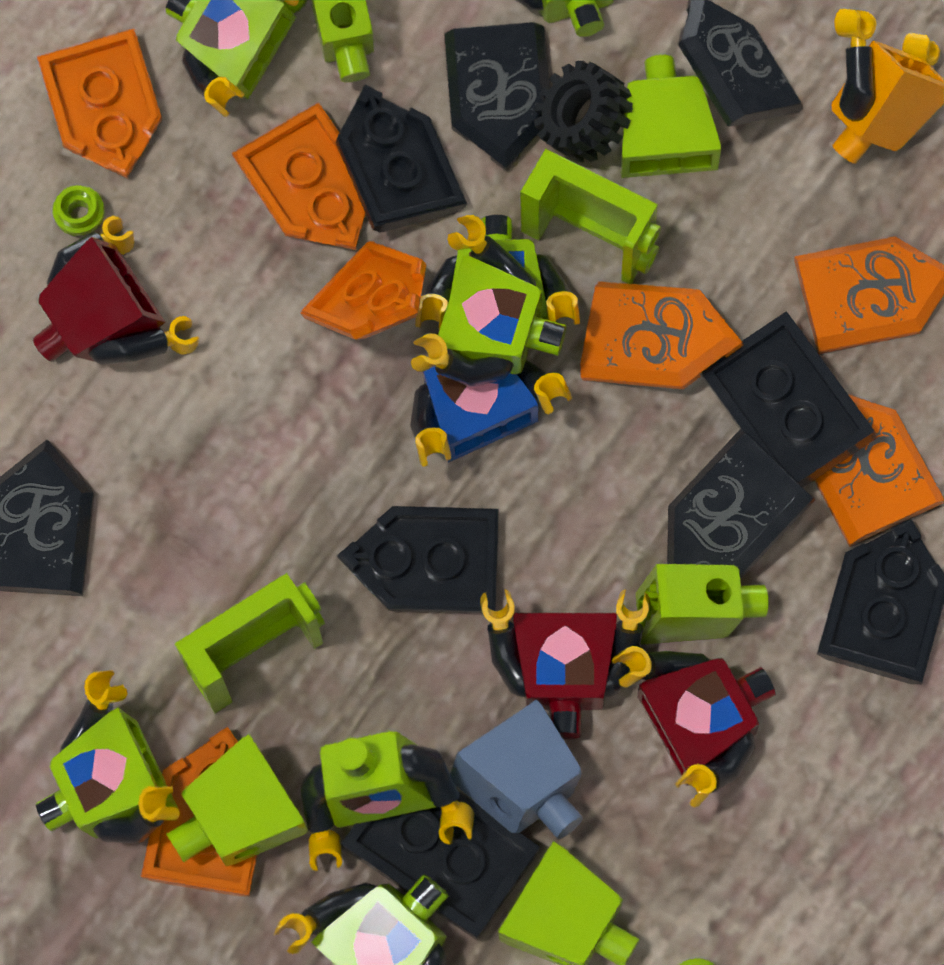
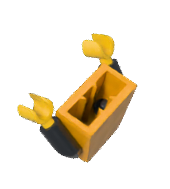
(885, 88)

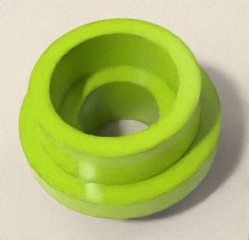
(75, 197)

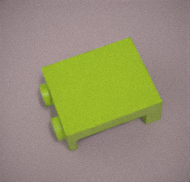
(593, 205)
(244, 631)

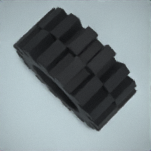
(600, 122)

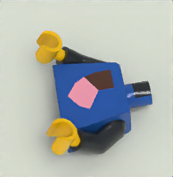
(463, 418)

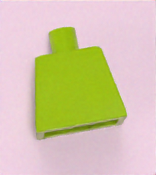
(349, 44)
(668, 124)
(697, 602)
(237, 808)
(567, 915)

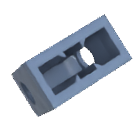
(522, 773)

